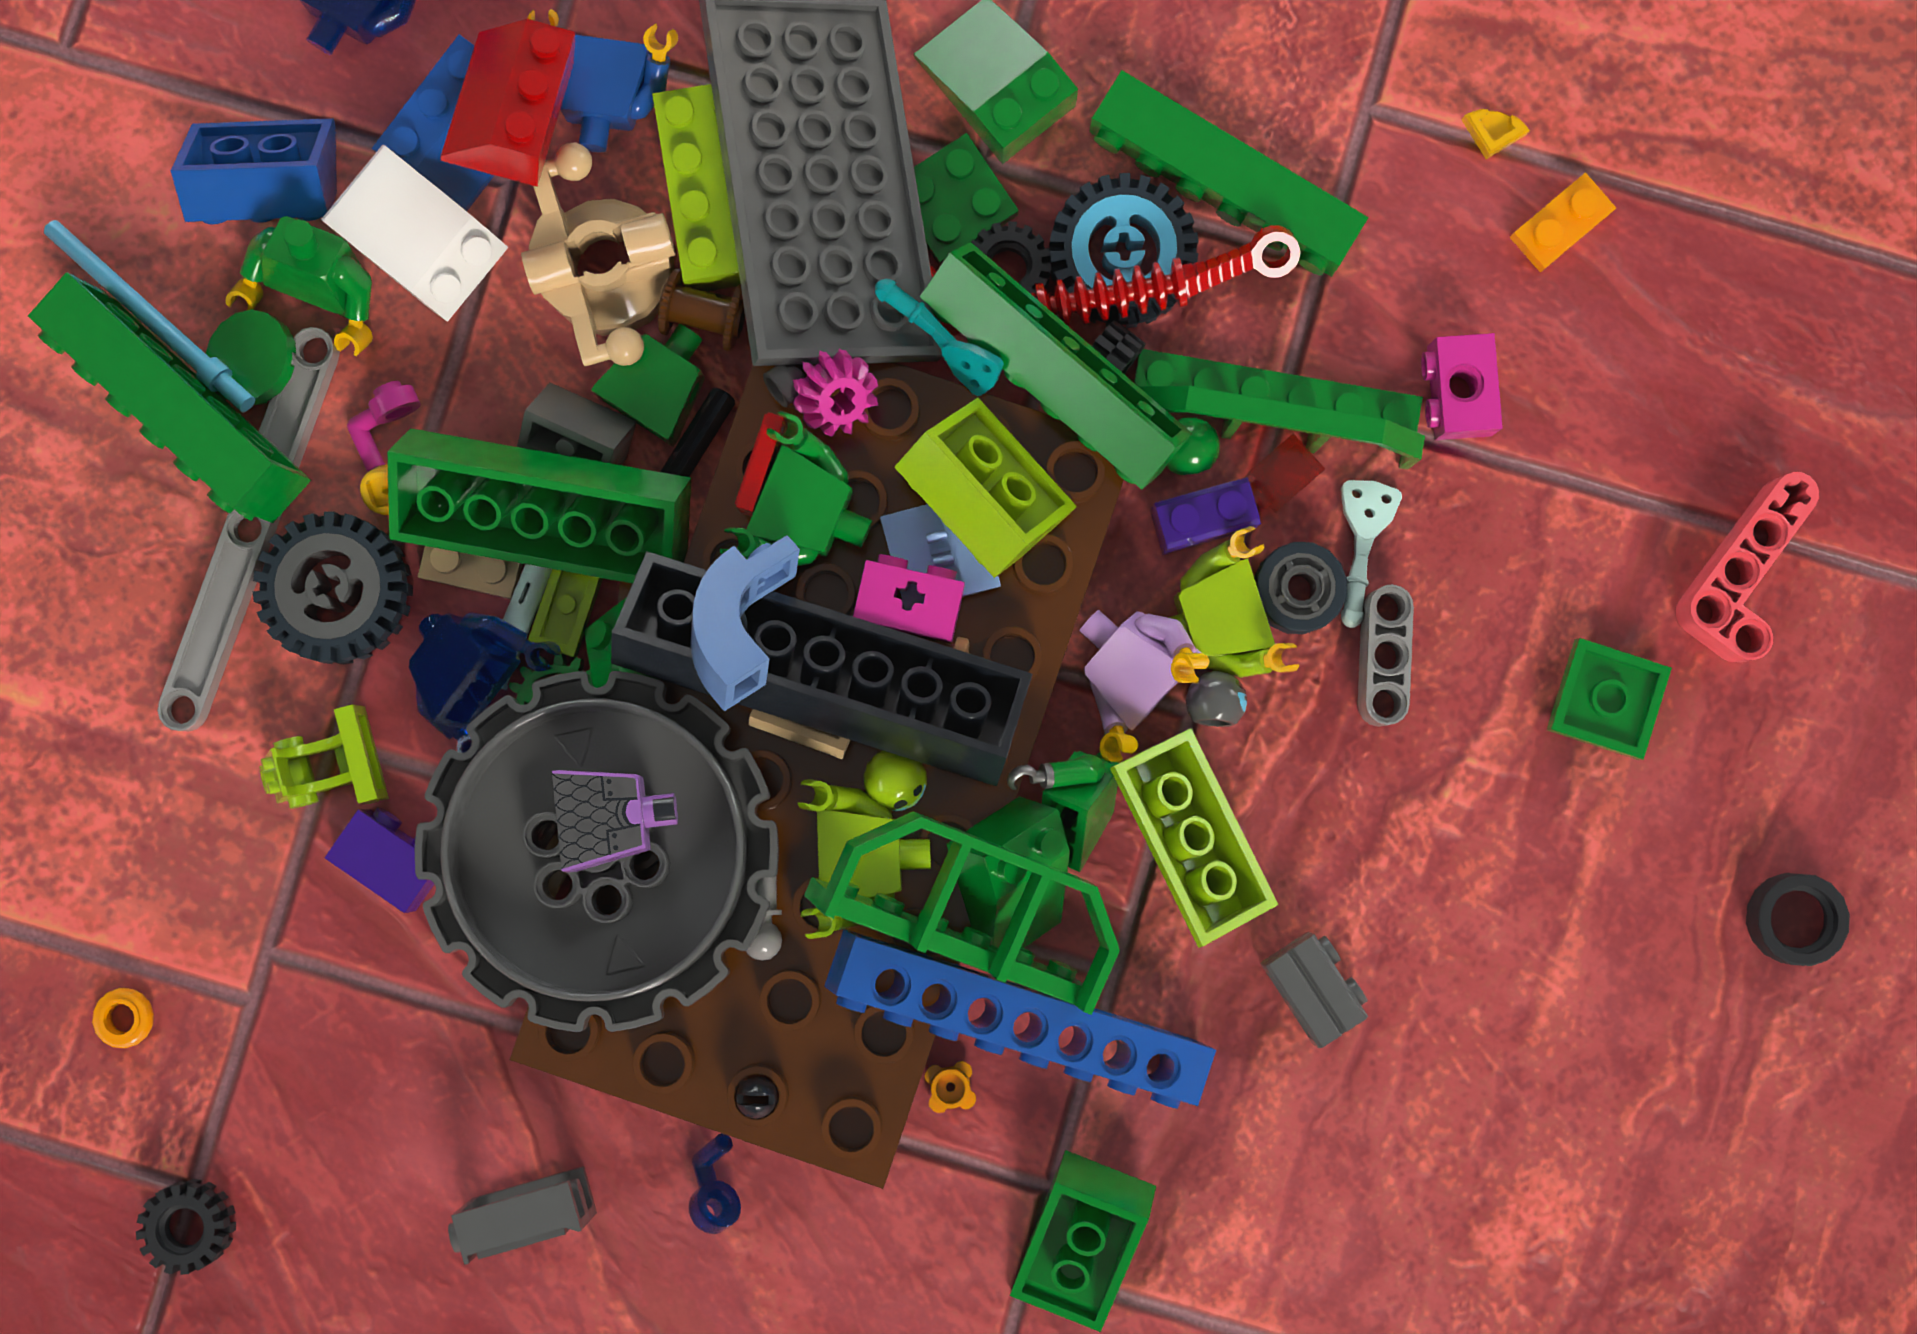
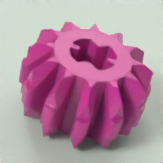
(822, 380)

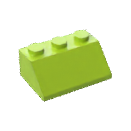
(984, 486)

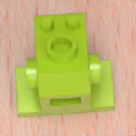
(289, 774)

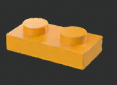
(1562, 222)

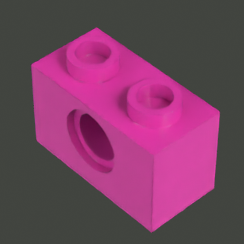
(1475, 362)

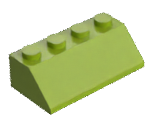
(1194, 837)

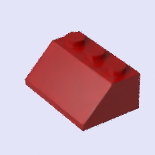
(511, 100)

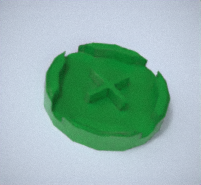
(256, 351)

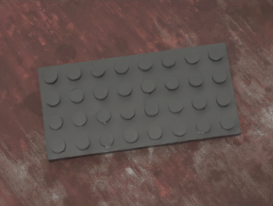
(818, 177)

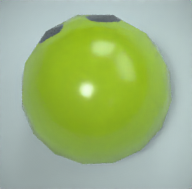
(894, 780)

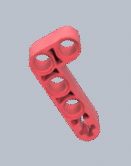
(1753, 563)

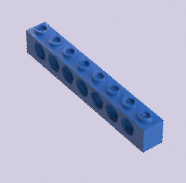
(861, 959)

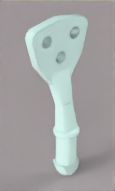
(1365, 532)

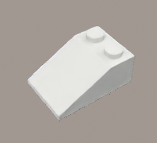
(414, 233)

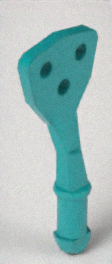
(968, 362)

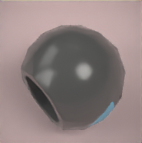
(1216, 700)

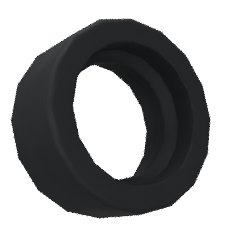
(1834, 924)

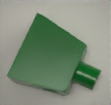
(658, 387)

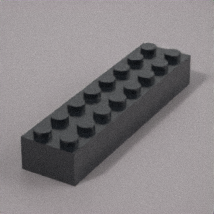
(836, 673)

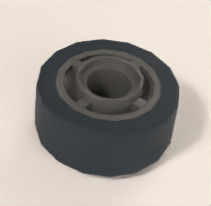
(1325, 579)

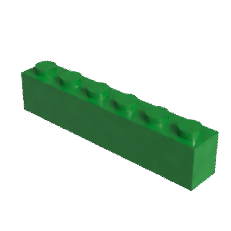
(1224, 173)
(1055, 365)

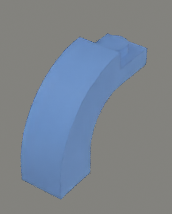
(721, 649)

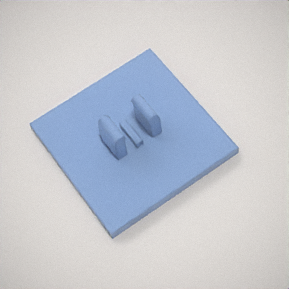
(925, 541)

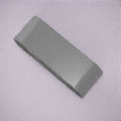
(1397, 635)

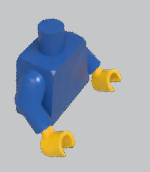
(613, 83)

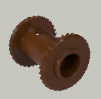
(701, 310)

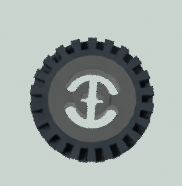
(294, 593)

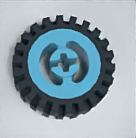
(1119, 204)

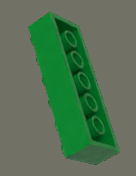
(168, 400)
(534, 506)

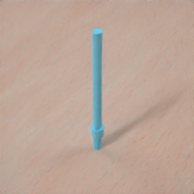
(210, 371)

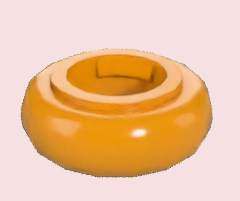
(103, 1021)

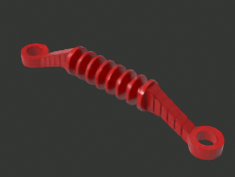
(1182, 281)

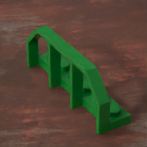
(1283, 401)
(971, 946)

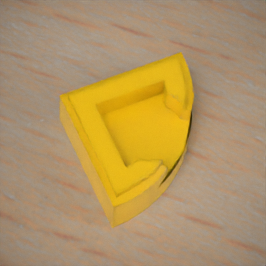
(1493, 130)

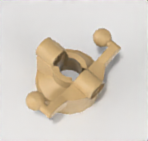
(605, 302)

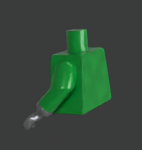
(1082, 793)

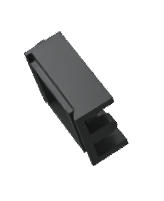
(522, 1215)

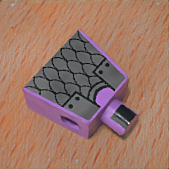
(605, 816)

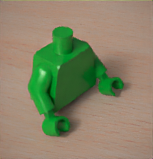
(803, 499)

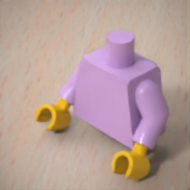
(1135, 672)

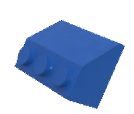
(423, 125)
(257, 170)

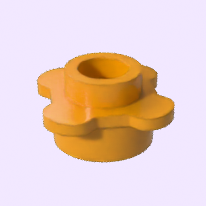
(962, 1094)

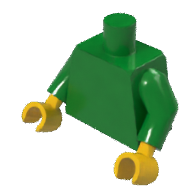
(313, 269)

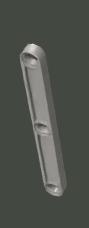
(230, 574)

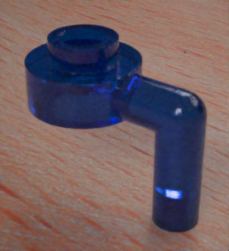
(713, 1192)

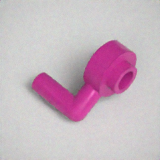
(390, 403)

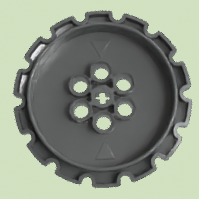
(566, 951)

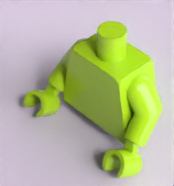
(849, 815)

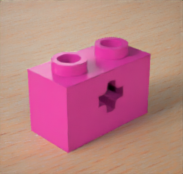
(879, 602)

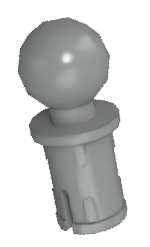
(769, 937)

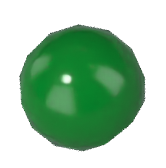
(1199, 450)

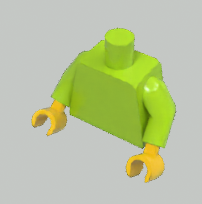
(1225, 612)

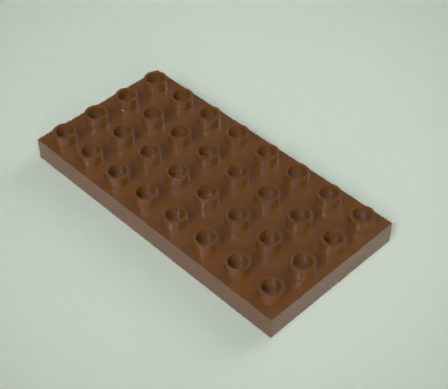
(839, 1071)

